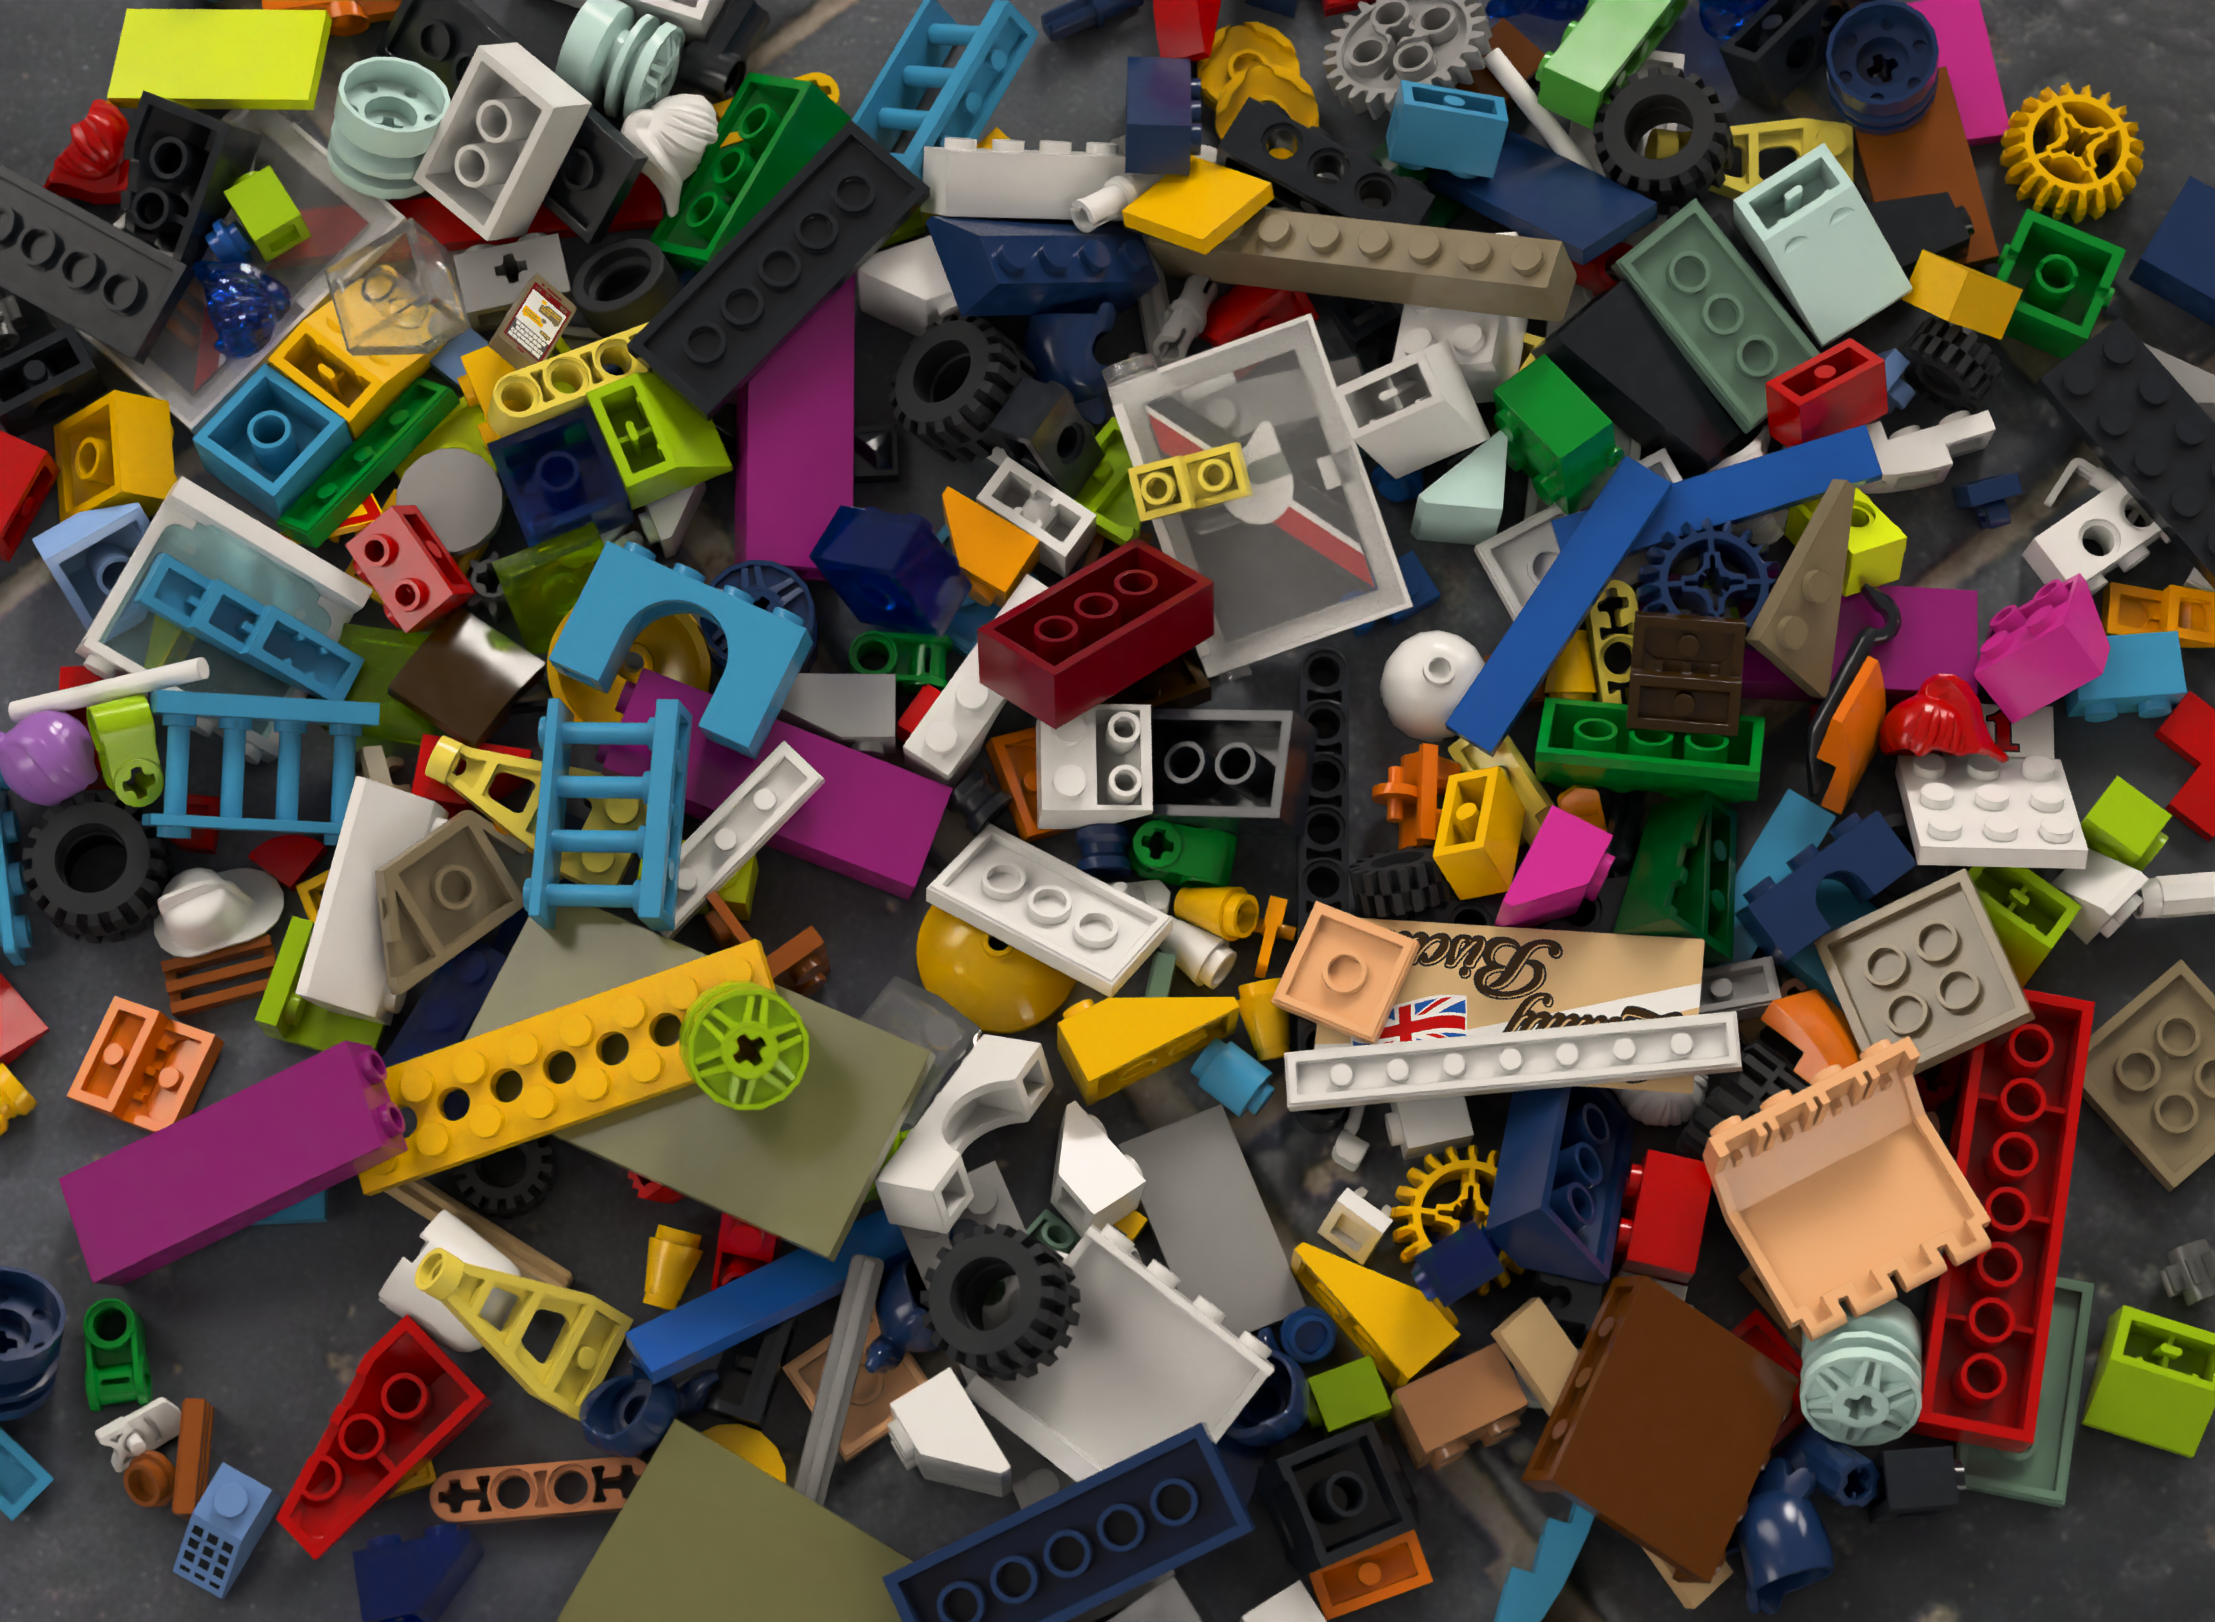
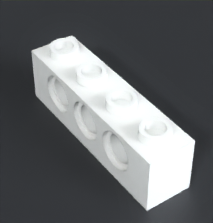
(2060, 550)

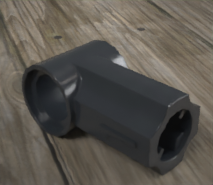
(719, 60)

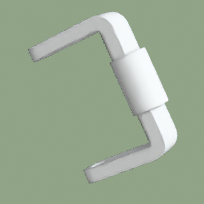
(2098, 478)

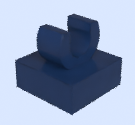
(1988, 498)

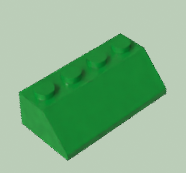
(781, 131)
(1593, 747)

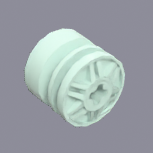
(620, 59)
(385, 125)
(1864, 1377)

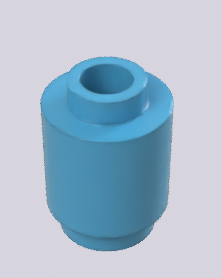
(1233, 1077)

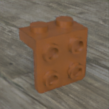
(796, 965)

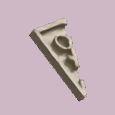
(1802, 610)

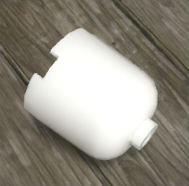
(430, 1314)

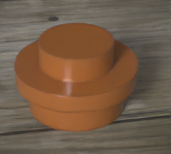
(150, 1479)

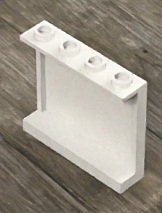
(1135, 1368)

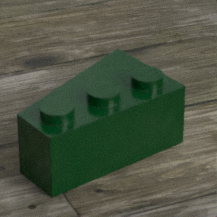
(1685, 876)

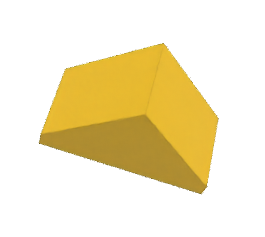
(1962, 295)

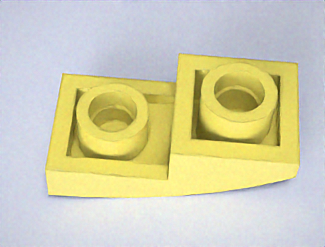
(1190, 482)

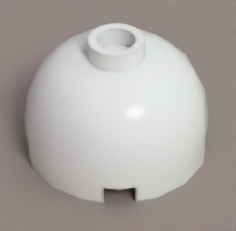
(1427, 682)

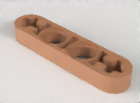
(542, 1483)

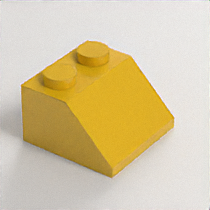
(115, 454)

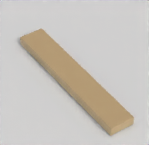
(1544, 1361)

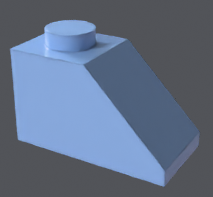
(91, 552)

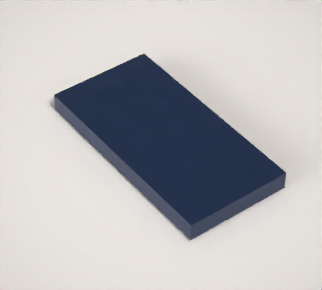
(1551, 199)

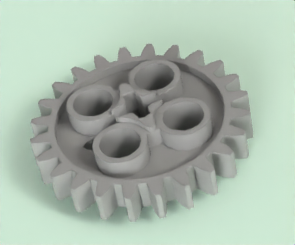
(1405, 41)

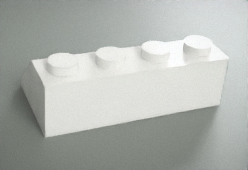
(346, 949)

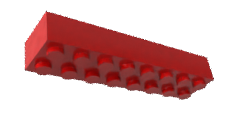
(2016, 1150)

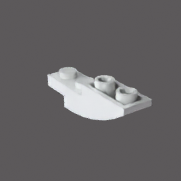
(1923, 457)

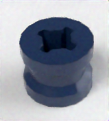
(1104, 851)

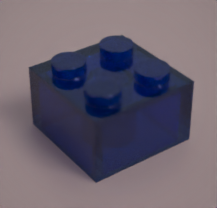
(560, 477)
(891, 570)

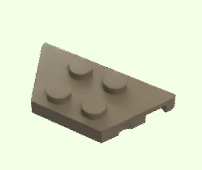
(447, 895)

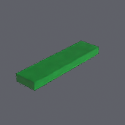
(367, 462)

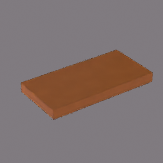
(1927, 161)

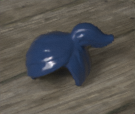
(899, 1319)
(1277, 1406)
(633, 1415)

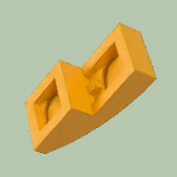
(2145, 610)

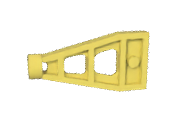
(1797, 134)
(478, 778)
(580, 1352)

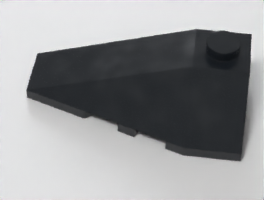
(180, 175)

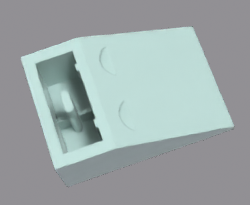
(1821, 245)

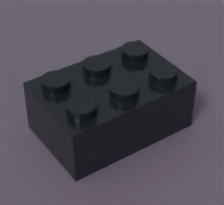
(1232, 769)

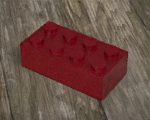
(1095, 632)

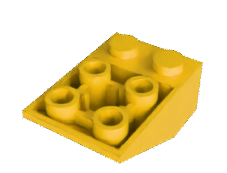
(347, 384)

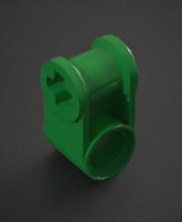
(904, 658)
(1188, 857)
(116, 1360)

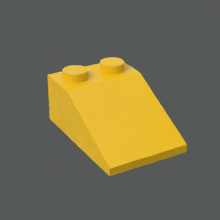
(1133, 1038)
(1378, 1314)

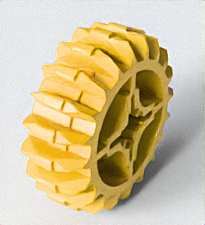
(2059, 177)
(1440, 1219)

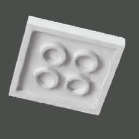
(1990, 812)

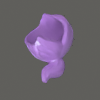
(47, 757)

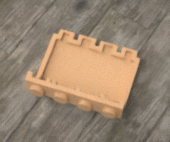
(1844, 1191)

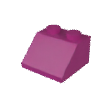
(1558, 872)

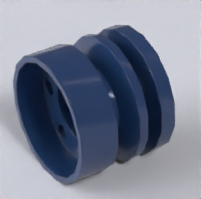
(1888, 40)
(771, 587)
(29, 1341)

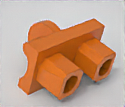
(1413, 794)

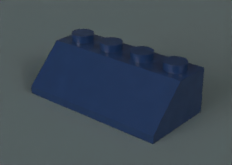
(1040, 265)
(1561, 1181)

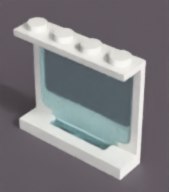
(247, 556)

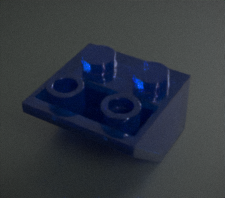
(415, 1576)

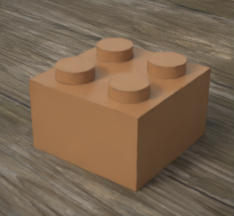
(1458, 1407)

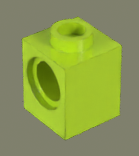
(267, 213)
(1347, 1397)

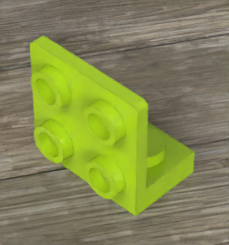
(297, 1020)

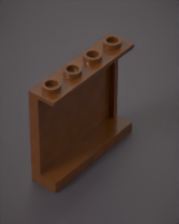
(1663, 1426)

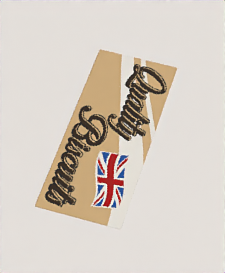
(1534, 979)

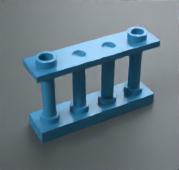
(968, 90)
(235, 717)
(656, 842)

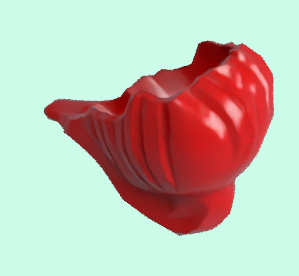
(94, 161)
(1939, 719)

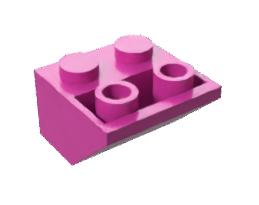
(2043, 648)

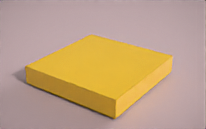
(1198, 207)

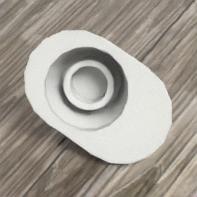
(216, 910)

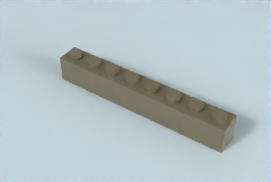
(1386, 264)

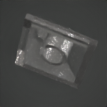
(927, 1022)

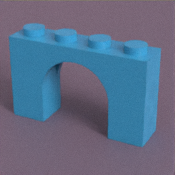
(633, 591)

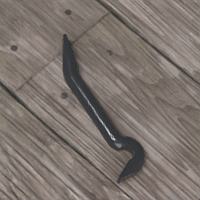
(1855, 657)

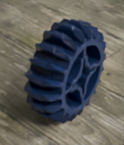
(1711, 548)

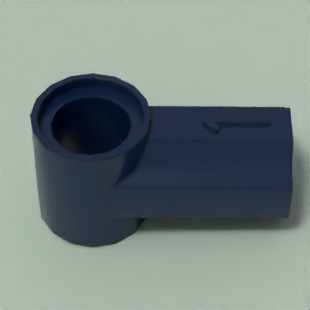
(1838, 1468)

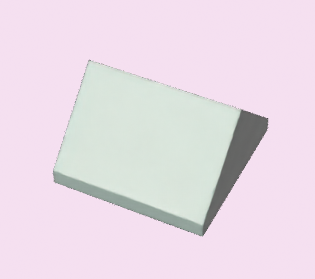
(1467, 499)

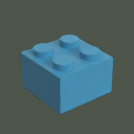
(271, 441)

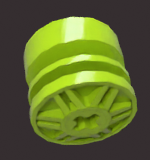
(710, 1038)

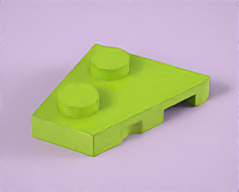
(1109, 489)

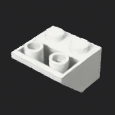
(1412, 410)
(1095, 768)

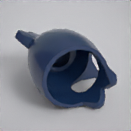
(1064, 353)
(1781, 1537)

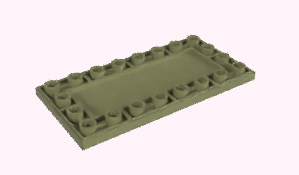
(780, 1168)
(730, 1545)

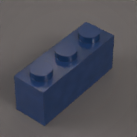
(1161, 116)

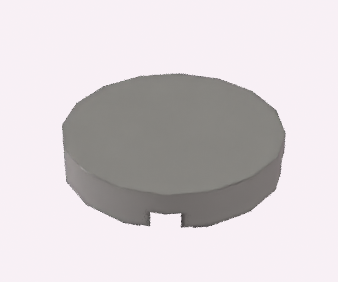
(456, 496)

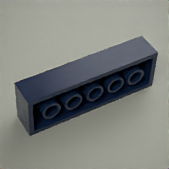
(1082, 1540)

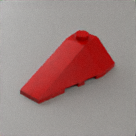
(389, 1425)

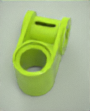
(126, 740)

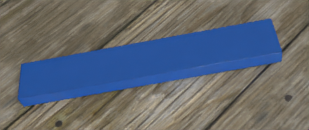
(1753, 487)
(1558, 606)
(759, 1300)

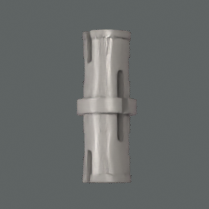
(1185, 319)

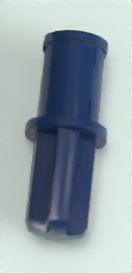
(1082, 14)

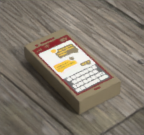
(532, 324)

